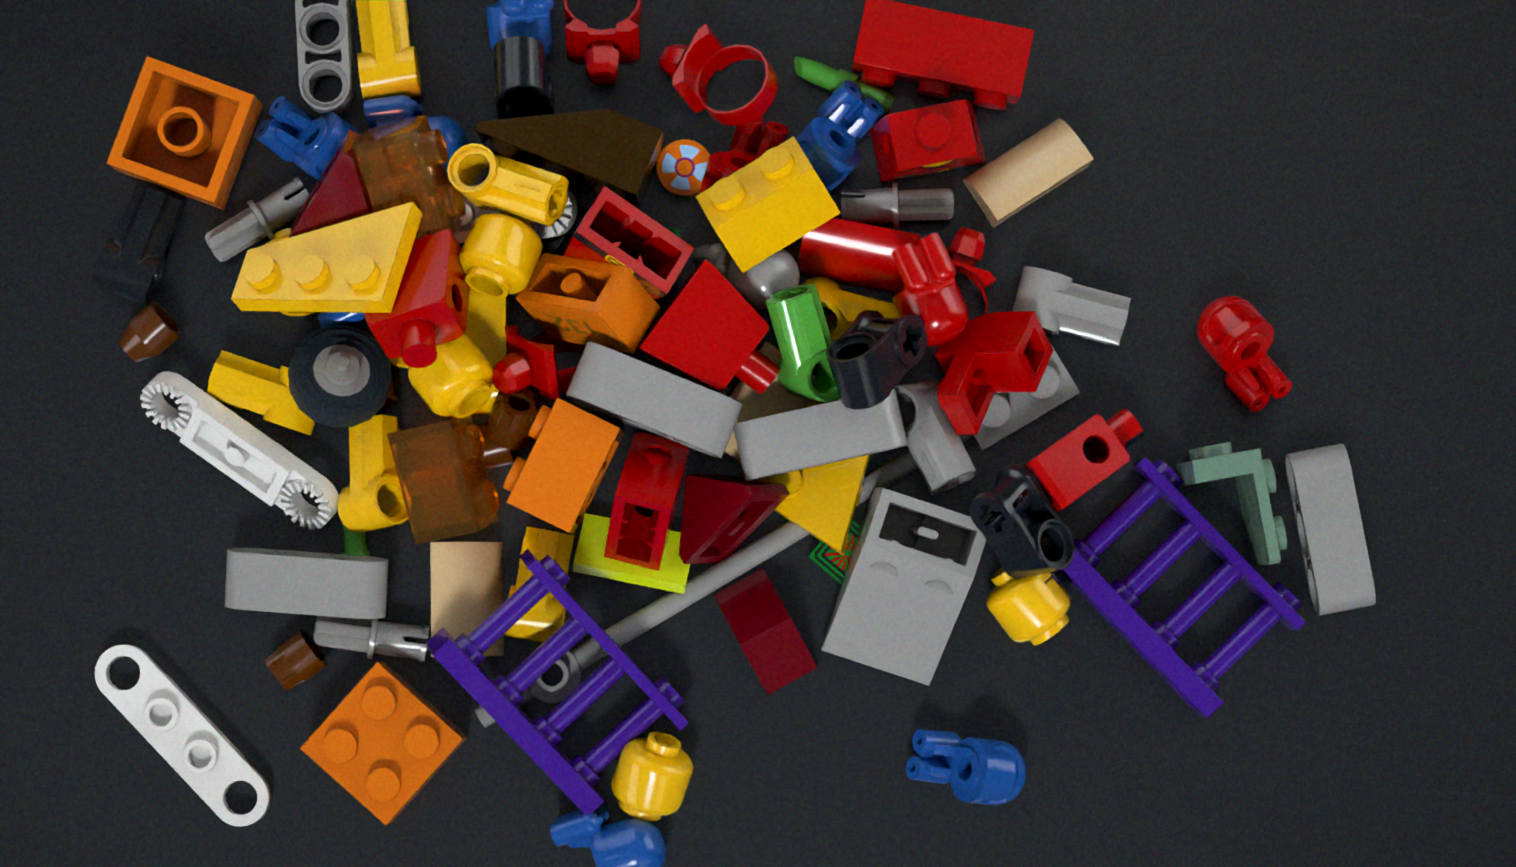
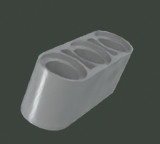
(332, 59)
(654, 399)
(817, 437)
(1330, 529)
(306, 583)

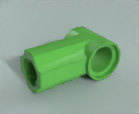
(802, 342)

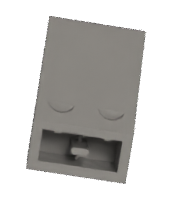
(904, 585)

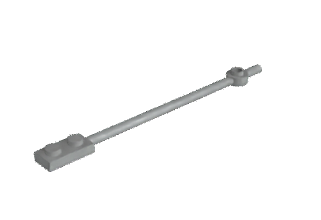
(1004, 416)

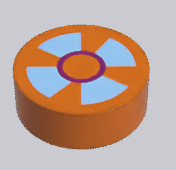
(682, 167)

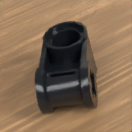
(522, 79)
(875, 356)
(1022, 529)

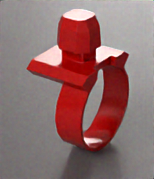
(603, 48)
(696, 64)
(966, 250)
(534, 364)

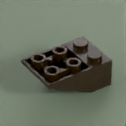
(583, 147)

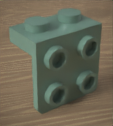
(1254, 483)

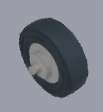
(339, 376)

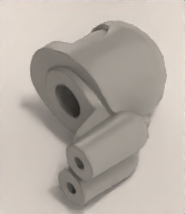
(757, 283)

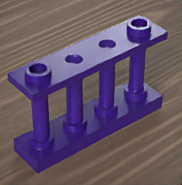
(1159, 640)
(504, 694)

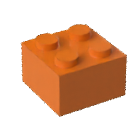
(185, 133)
(563, 465)
(384, 742)

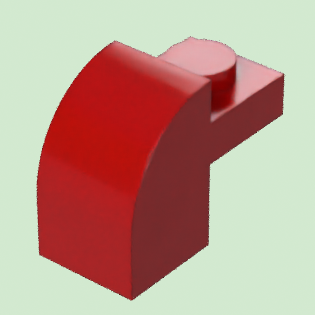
(990, 357)

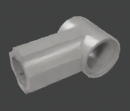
(1071, 306)
(932, 437)

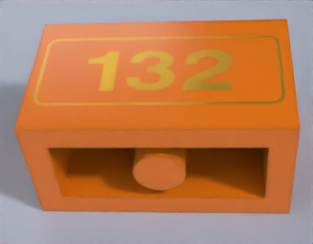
(589, 302)

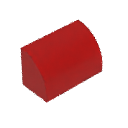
(854, 254)

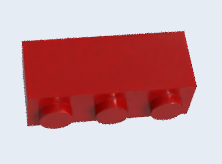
(942, 53)

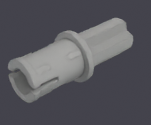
(896, 205)
(257, 221)
(372, 637)

